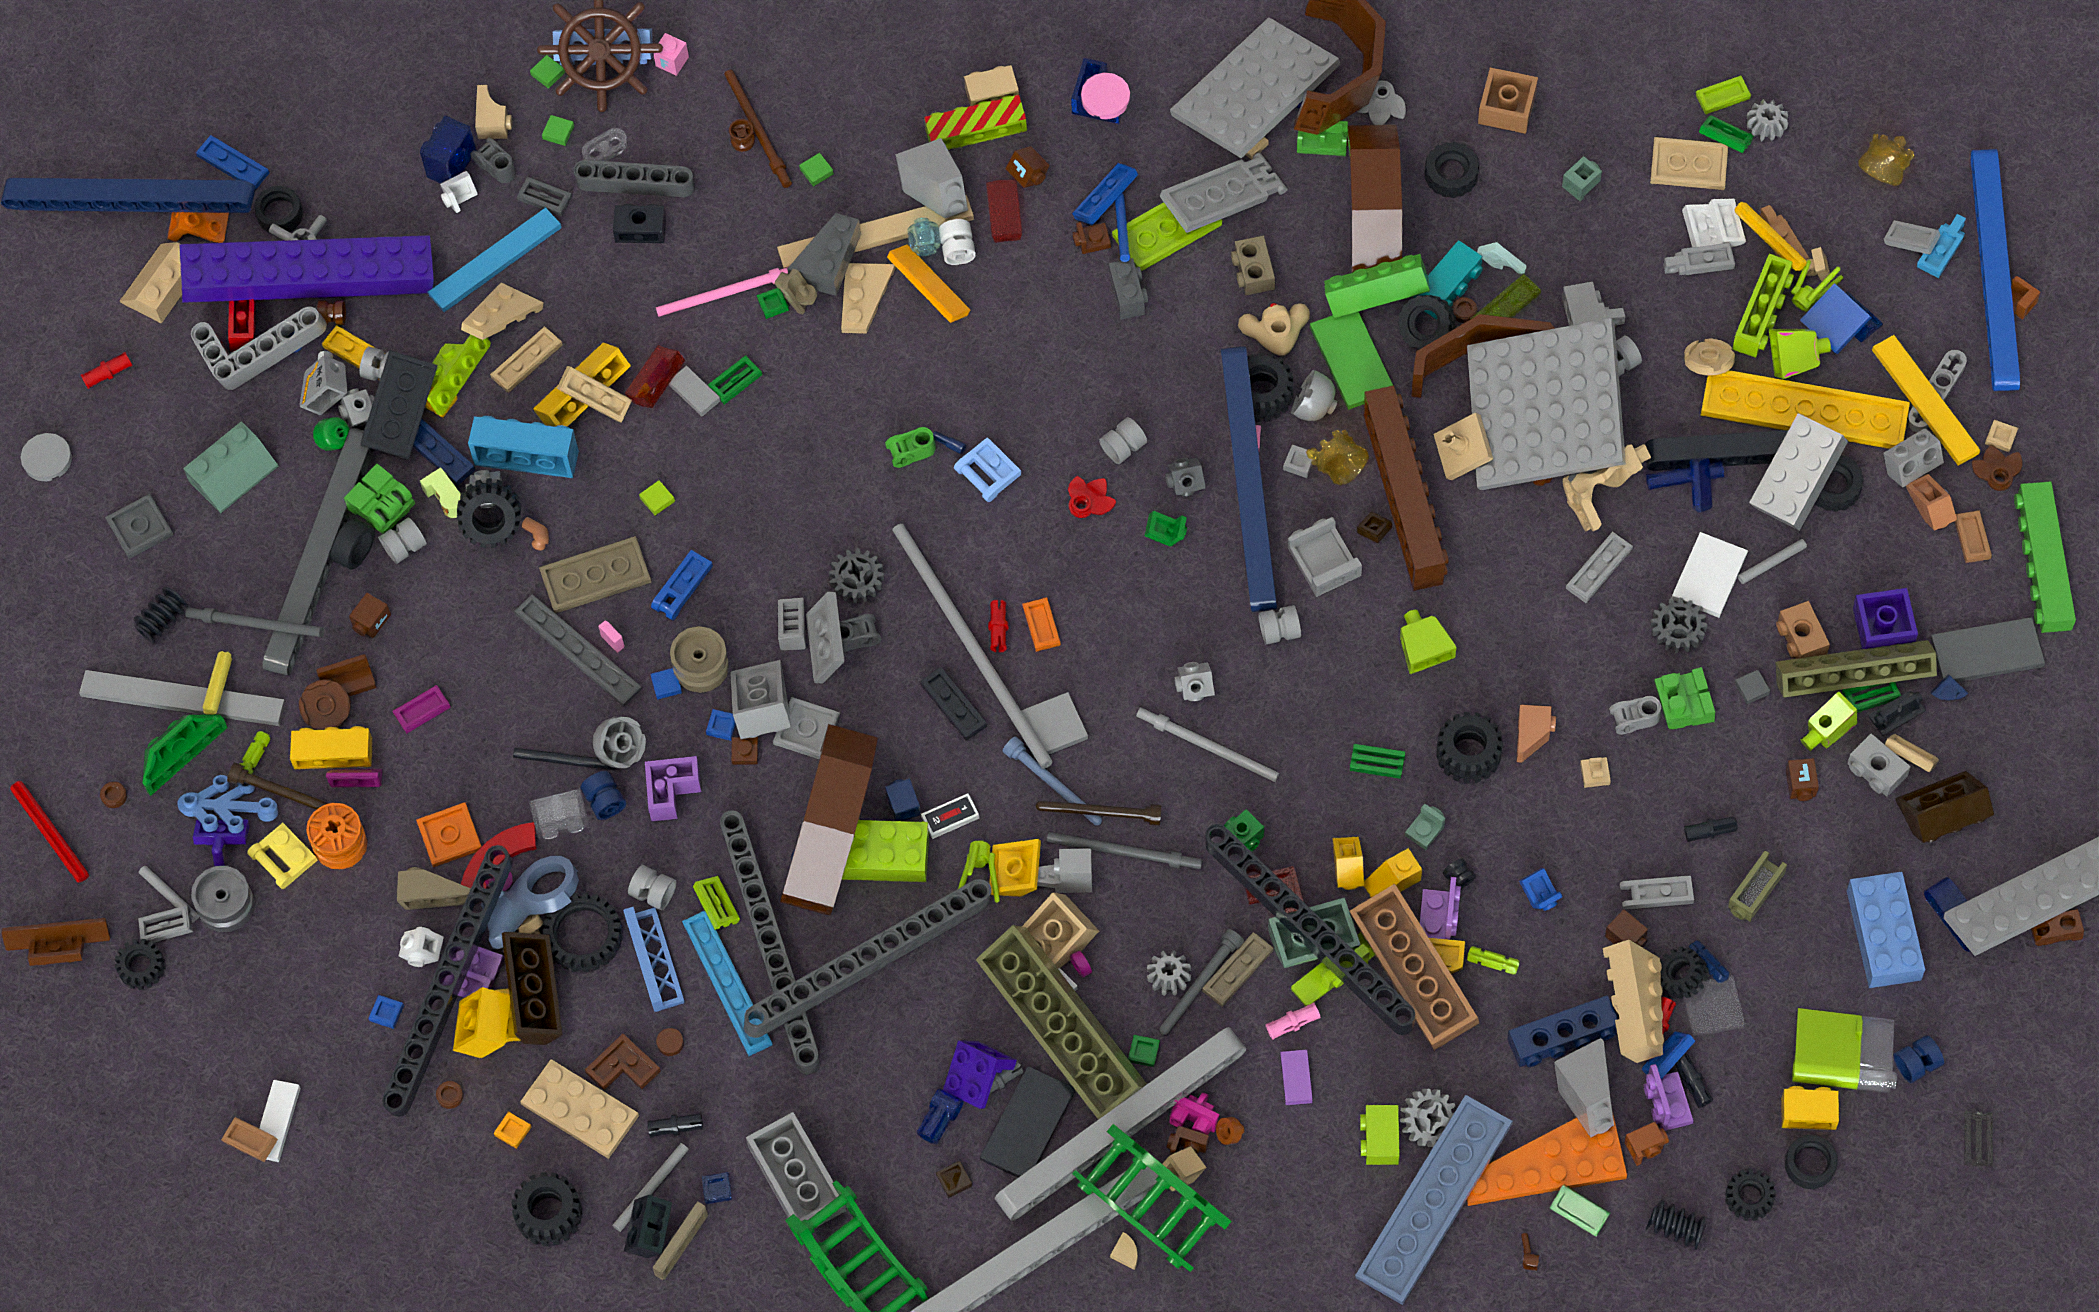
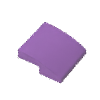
(481, 971)

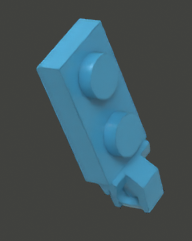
(1946, 246)

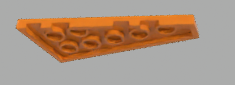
(1549, 1162)

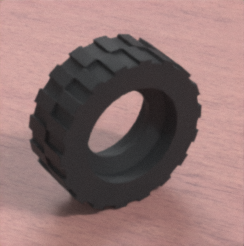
(1456, 152)
(1408, 317)
(1846, 498)

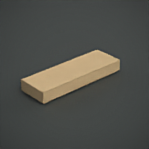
(526, 359)
(594, 394)

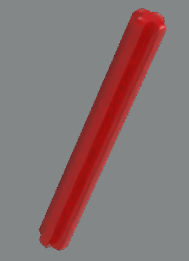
(49, 831)

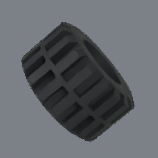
(1273, 371)
(488, 532)
(1469, 766)
(556, 1227)

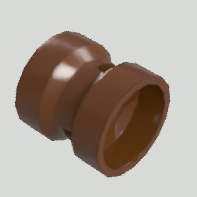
(741, 135)
(333, 312)

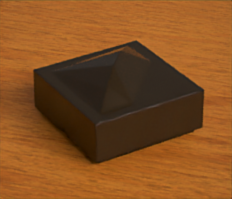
(1374, 527)
(953, 1179)

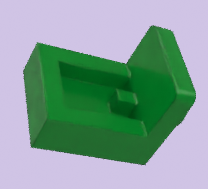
(1165, 529)

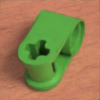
(909, 446)

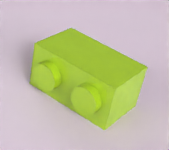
(1382, 1134)

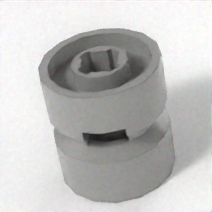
(1627, 354)
(372, 363)
(1121, 442)
(401, 541)
(1279, 624)
(654, 888)

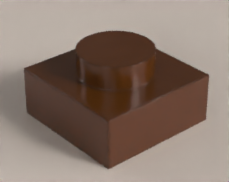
(744, 751)

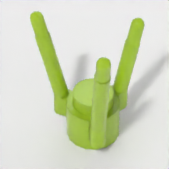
(1806, 297)
(978, 857)

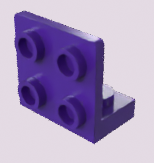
(974, 1071)

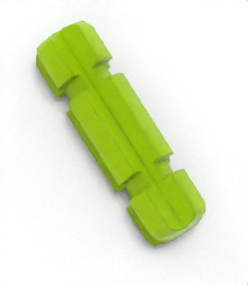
(255, 751)
(1493, 960)

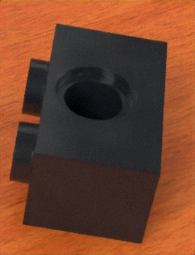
(649, 231)

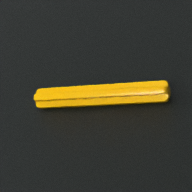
(1770, 236)

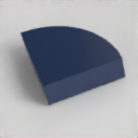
(1948, 690)

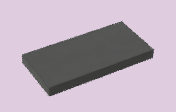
(1988, 650)

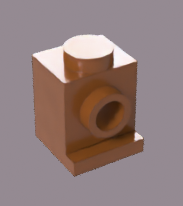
(1646, 1142)

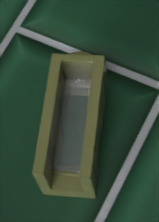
(1756, 888)

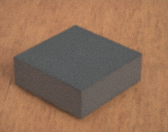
(1752, 687)

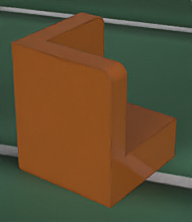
(2023, 297)

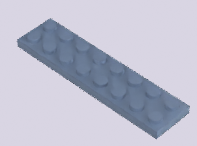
(1433, 1199)

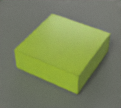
(657, 497)

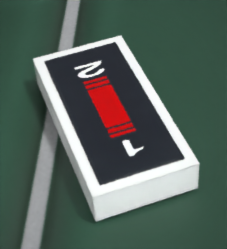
(950, 816)

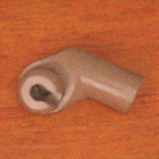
(539, 533)

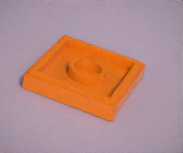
(449, 834)

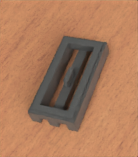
(558, 210)

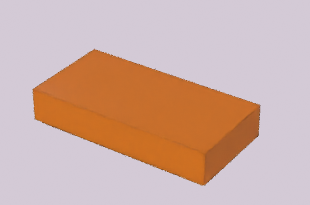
(1041, 624)

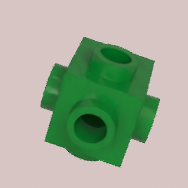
(1246, 829)

